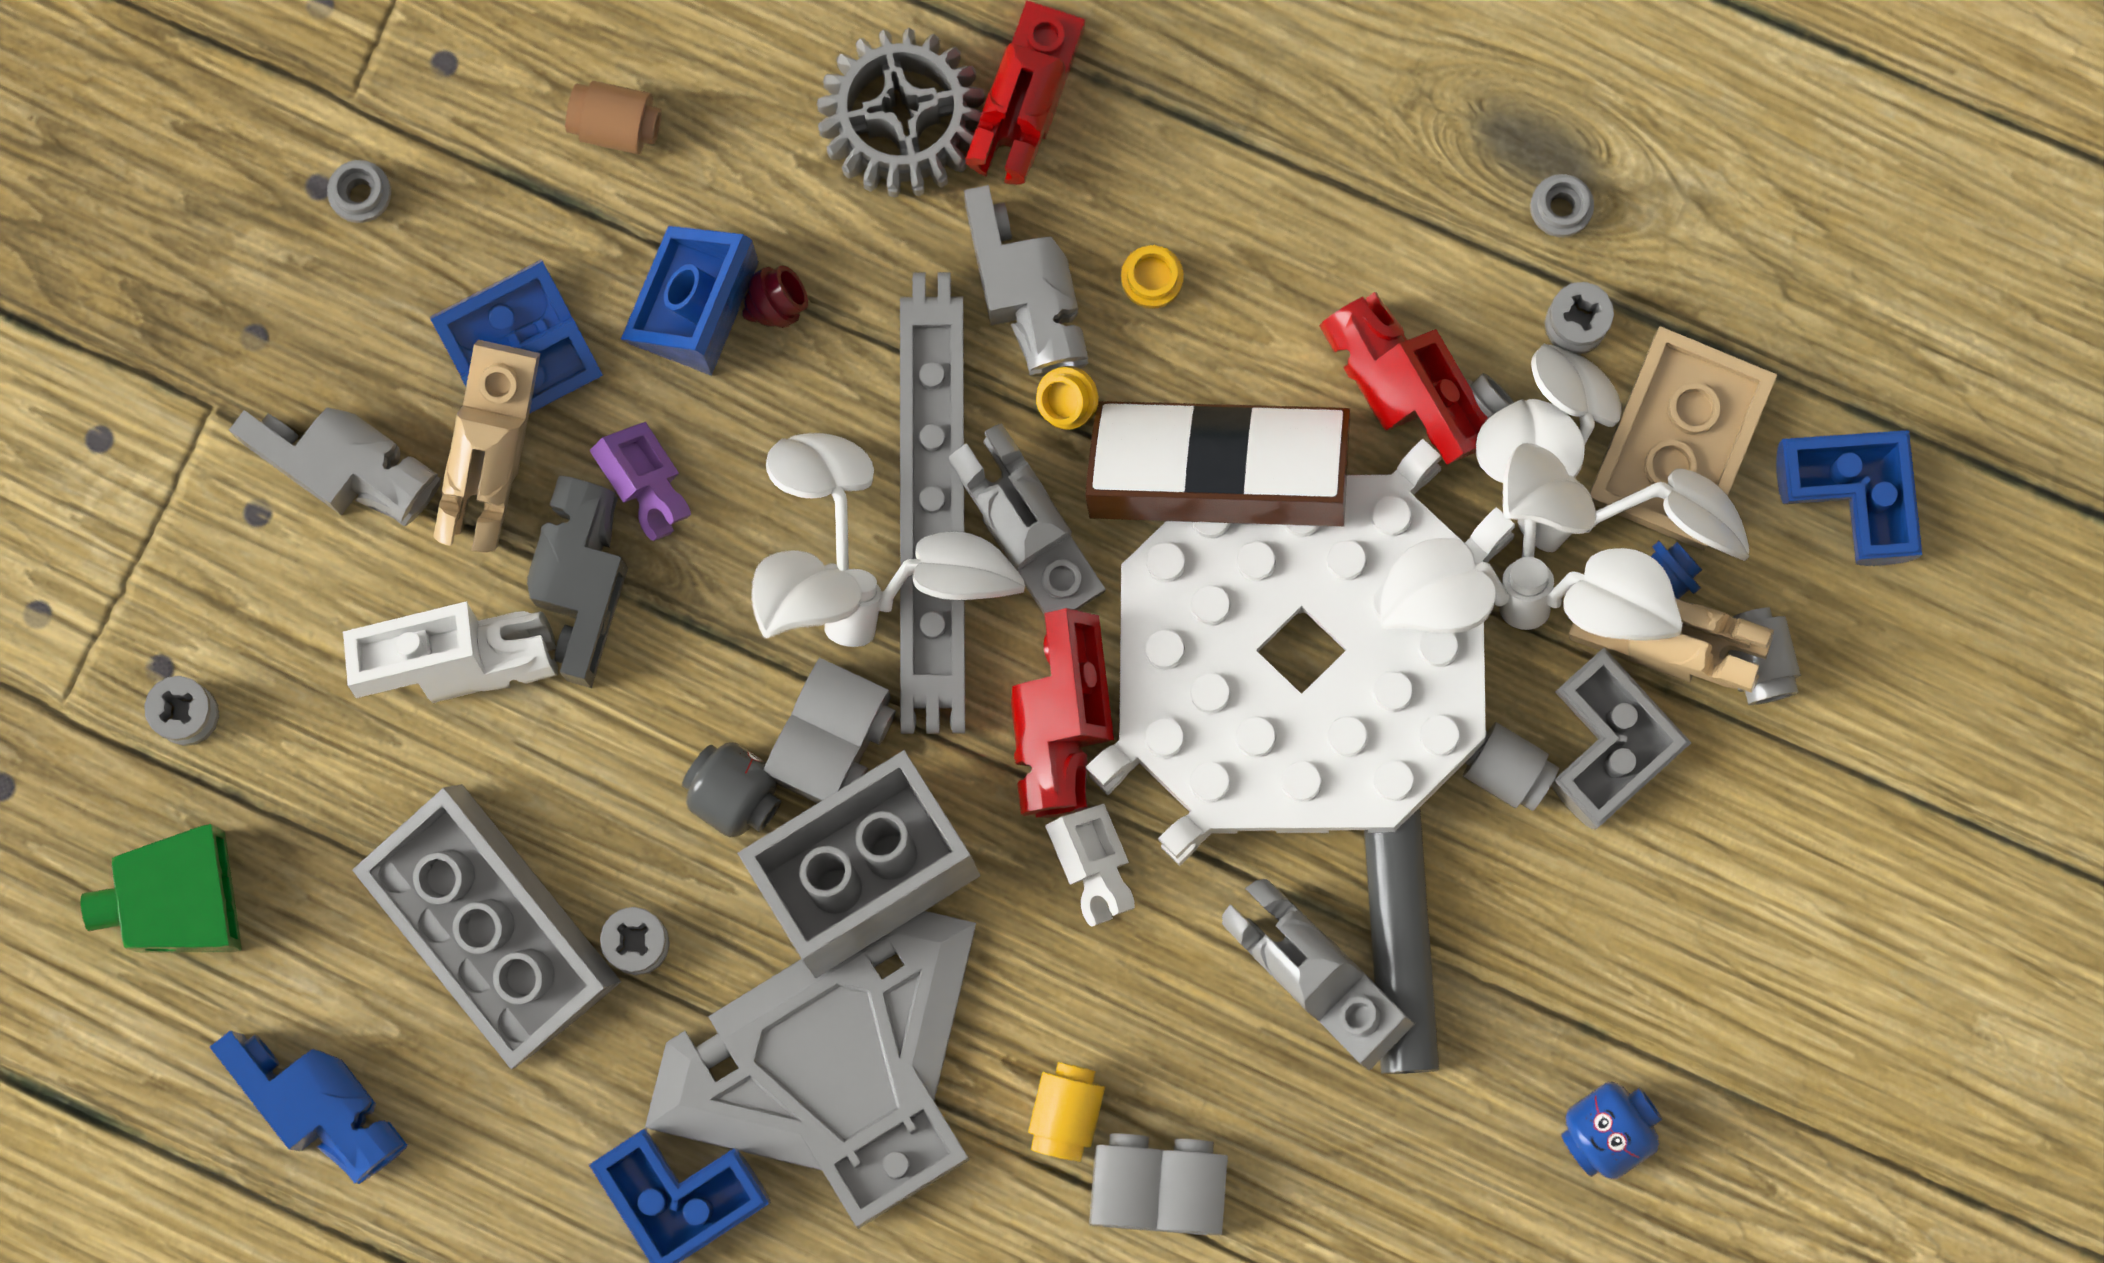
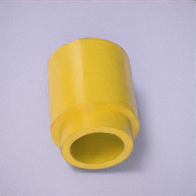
(1066, 1112)

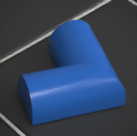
(1869, 472)
(671, 1216)

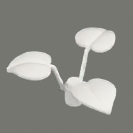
(1543, 492)
(1442, 590)
(800, 591)

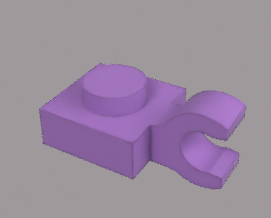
(643, 471)

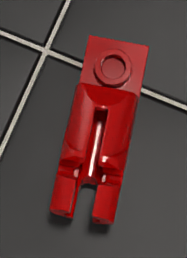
(1026, 90)
(1406, 376)
(1061, 716)

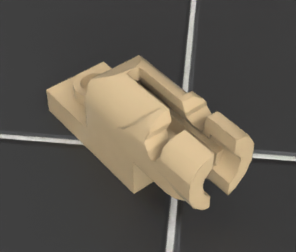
(487, 442)
(1698, 650)

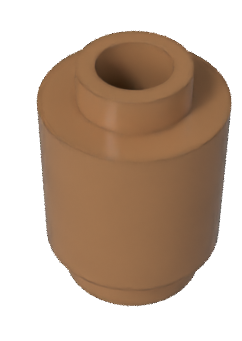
(613, 116)

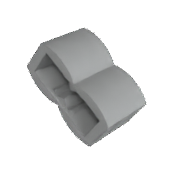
(829, 732)
(1158, 1187)

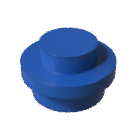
(1678, 566)

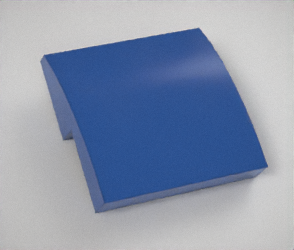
(526, 315)

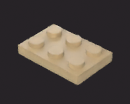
(1684, 412)

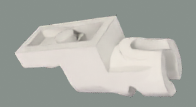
(449, 652)

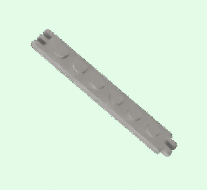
(931, 498)

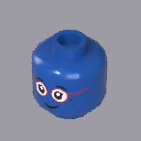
(1612, 1130)

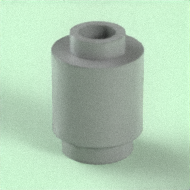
(1780, 668)
(1511, 768)

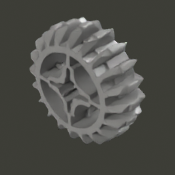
(878, 118)

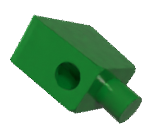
(170, 896)

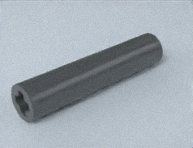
(1403, 941)

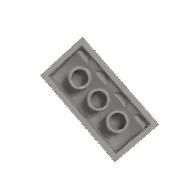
(486, 925)

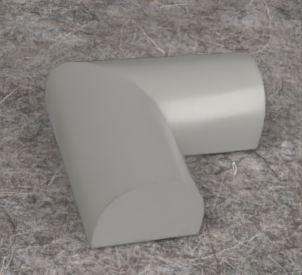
(1631, 743)

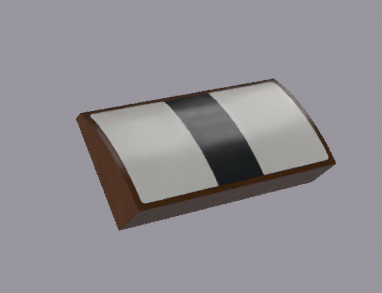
(1218, 463)

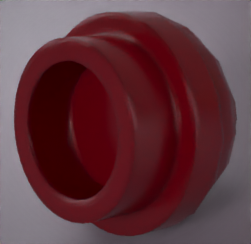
(775, 297)

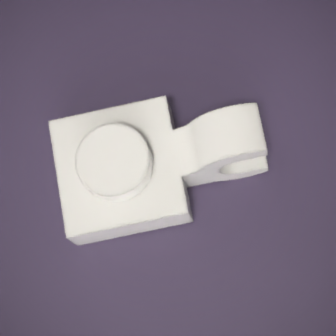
(1092, 854)

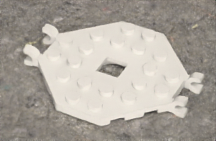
(1234, 731)

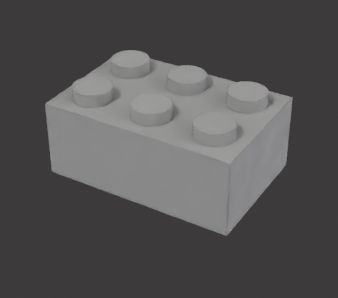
(859, 864)

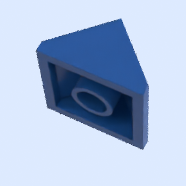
(692, 296)

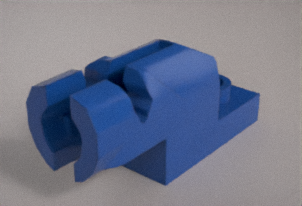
(310, 1102)

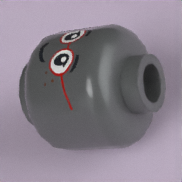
(731, 790)

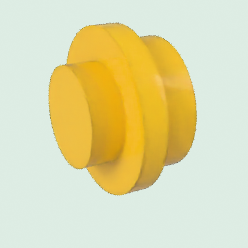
(1152, 276)
(1067, 397)

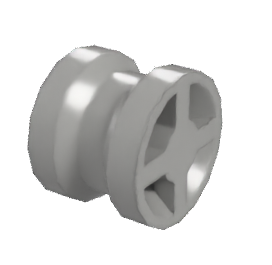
(1573, 328)
(191, 720)
(643, 949)

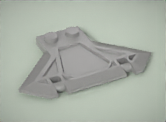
(833, 1069)

